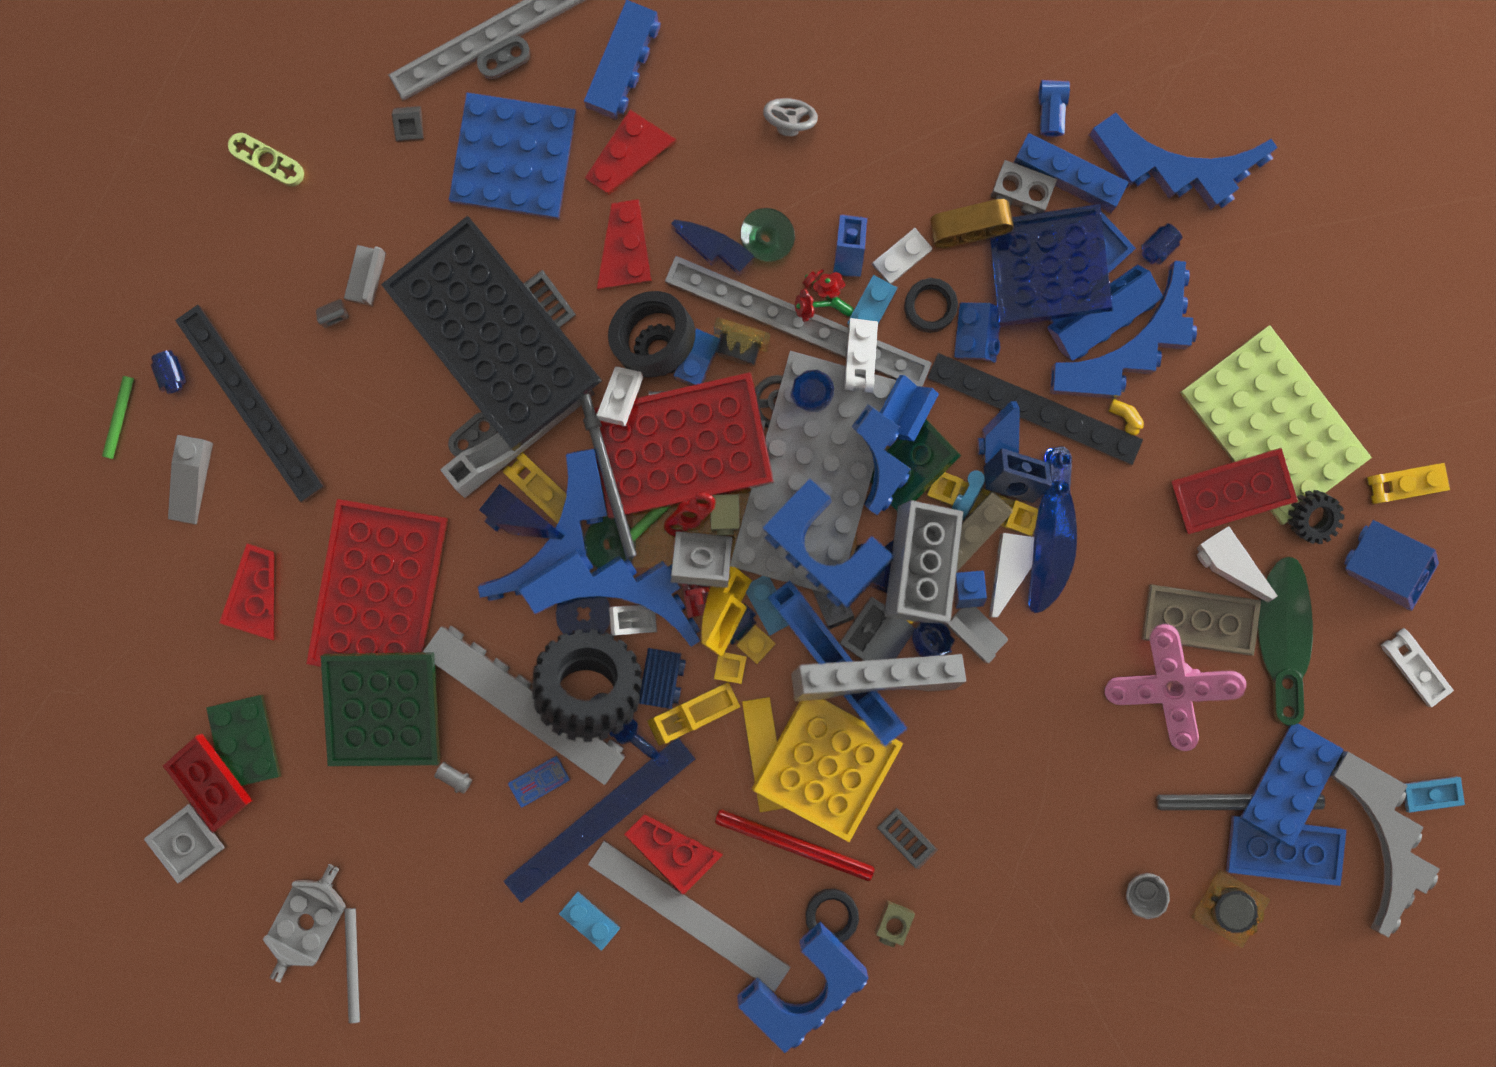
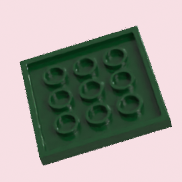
(380, 709)

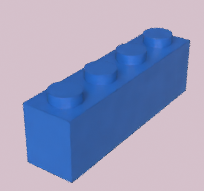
(621, 60)
(1072, 173)
(1130, 295)

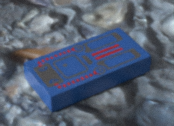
(539, 781)

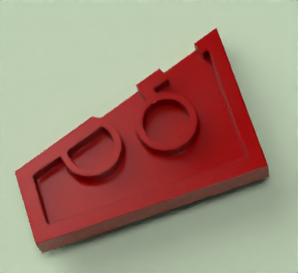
(627, 151)
(625, 248)
(252, 594)
(671, 853)

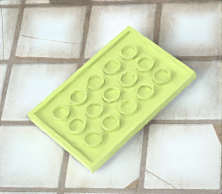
(1267, 402)

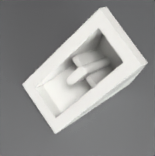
(632, 620)

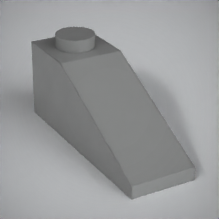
(188, 478)

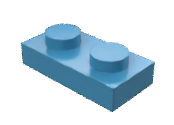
(874, 300)
(758, 594)
(1434, 794)
(589, 921)

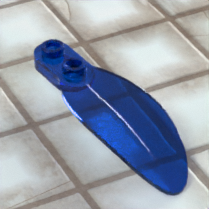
(1054, 534)

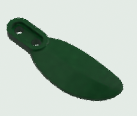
(1287, 637)

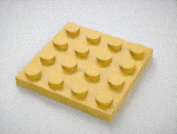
(826, 767)

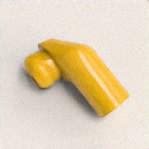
(1131, 415)

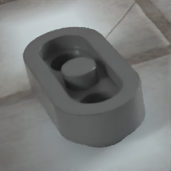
(502, 55)
(471, 432)

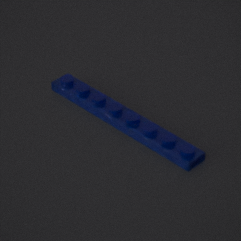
(598, 821)

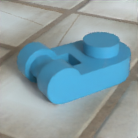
(965, 503)

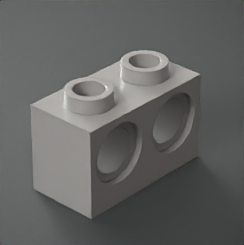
(1025, 180)

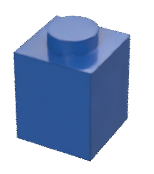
(970, 589)

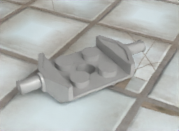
(288, 939)

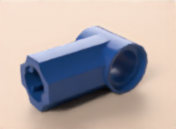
(1053, 102)

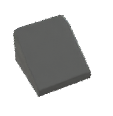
(407, 123)
(331, 313)

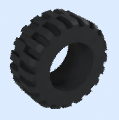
(591, 653)

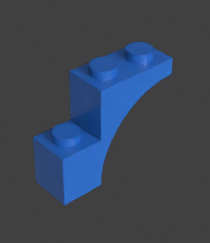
(888, 471)

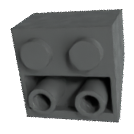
(874, 635)

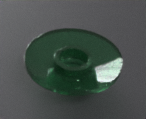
(774, 225)
(594, 541)

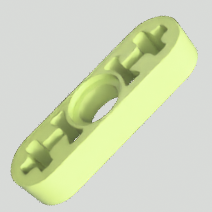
(252, 144)

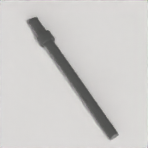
(593, 425)

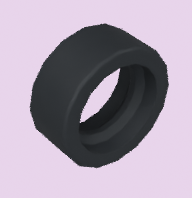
(934, 284)
(844, 898)

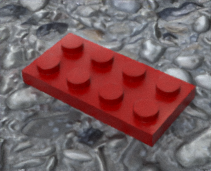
(1234, 491)

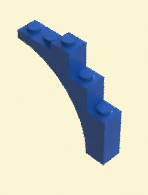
(1212, 178)
(1165, 329)
(583, 502)
(572, 579)
(826, 650)

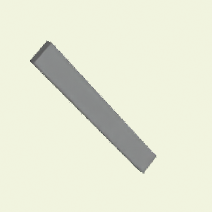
(469, 45)
(689, 915)

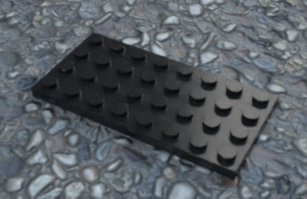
(491, 333)

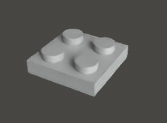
(701, 559)
(184, 843)

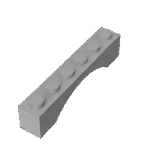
(484, 460)
(845, 678)

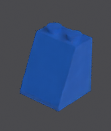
(1392, 564)

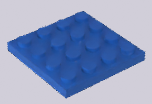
(512, 155)

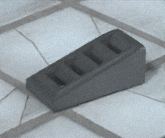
(541, 276)
(908, 854)

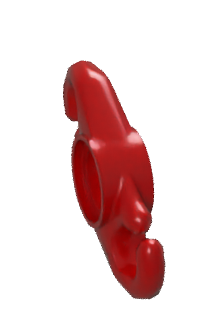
(700, 510)

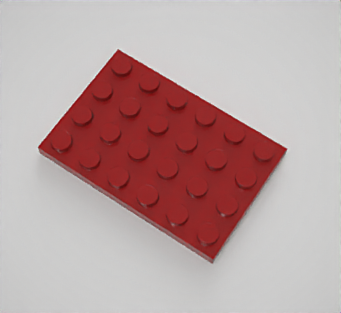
(688, 444)
(377, 581)

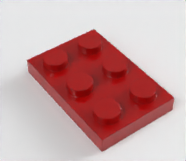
(207, 783)

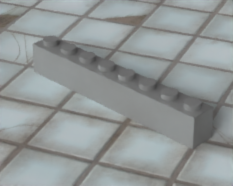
(514, 698)

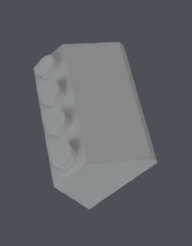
(923, 563)

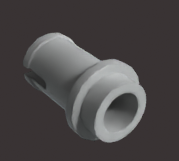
(453, 778)

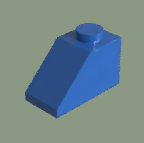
(850, 245)
(699, 360)
(1001, 432)

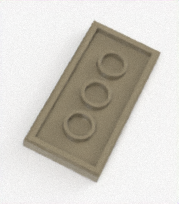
(1204, 618)

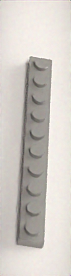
(784, 318)

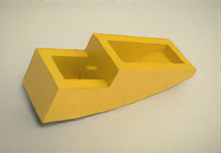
(724, 611)
(693, 714)

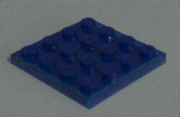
(1052, 267)

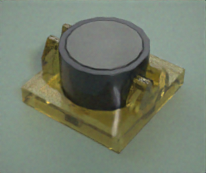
(739, 342)
(1233, 909)

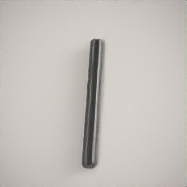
(1213, 802)

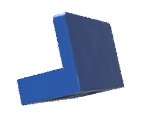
(908, 407)

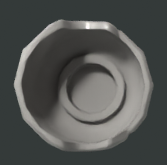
(1147, 896)

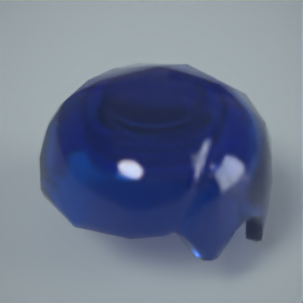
(812, 391)
(932, 639)

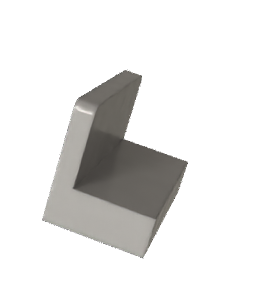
(365, 275)
(977, 633)

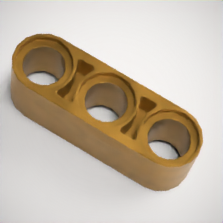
(971, 223)

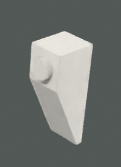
(1231, 561)
(1012, 566)

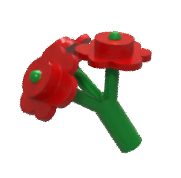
(828, 287)

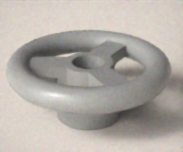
(789, 119)

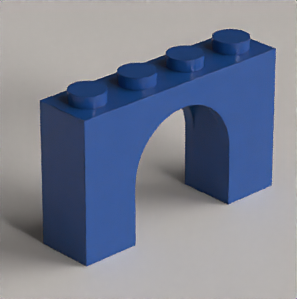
(842, 581)
(789, 1023)

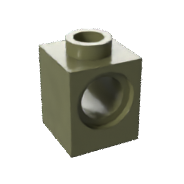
(725, 515)
(890, 912)

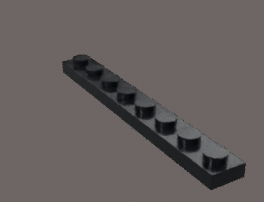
(250, 403)
(1035, 409)

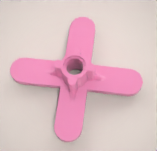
(1175, 696)

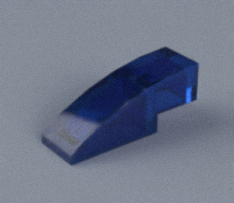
(714, 245)

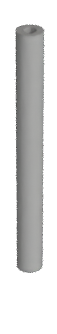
(352, 965)

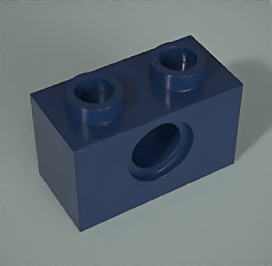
(1017, 475)

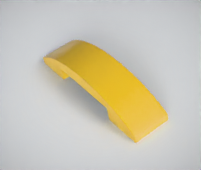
(948, 487)
(761, 741)

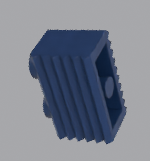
(661, 678)

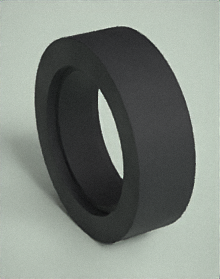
(635, 310)

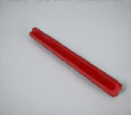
(794, 845)

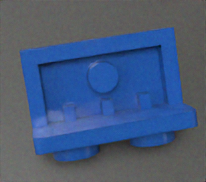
(977, 332)

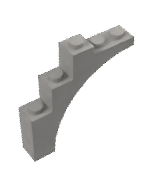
(1397, 836)

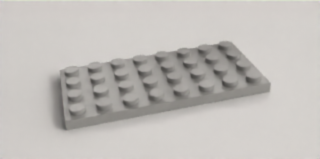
(815, 448)

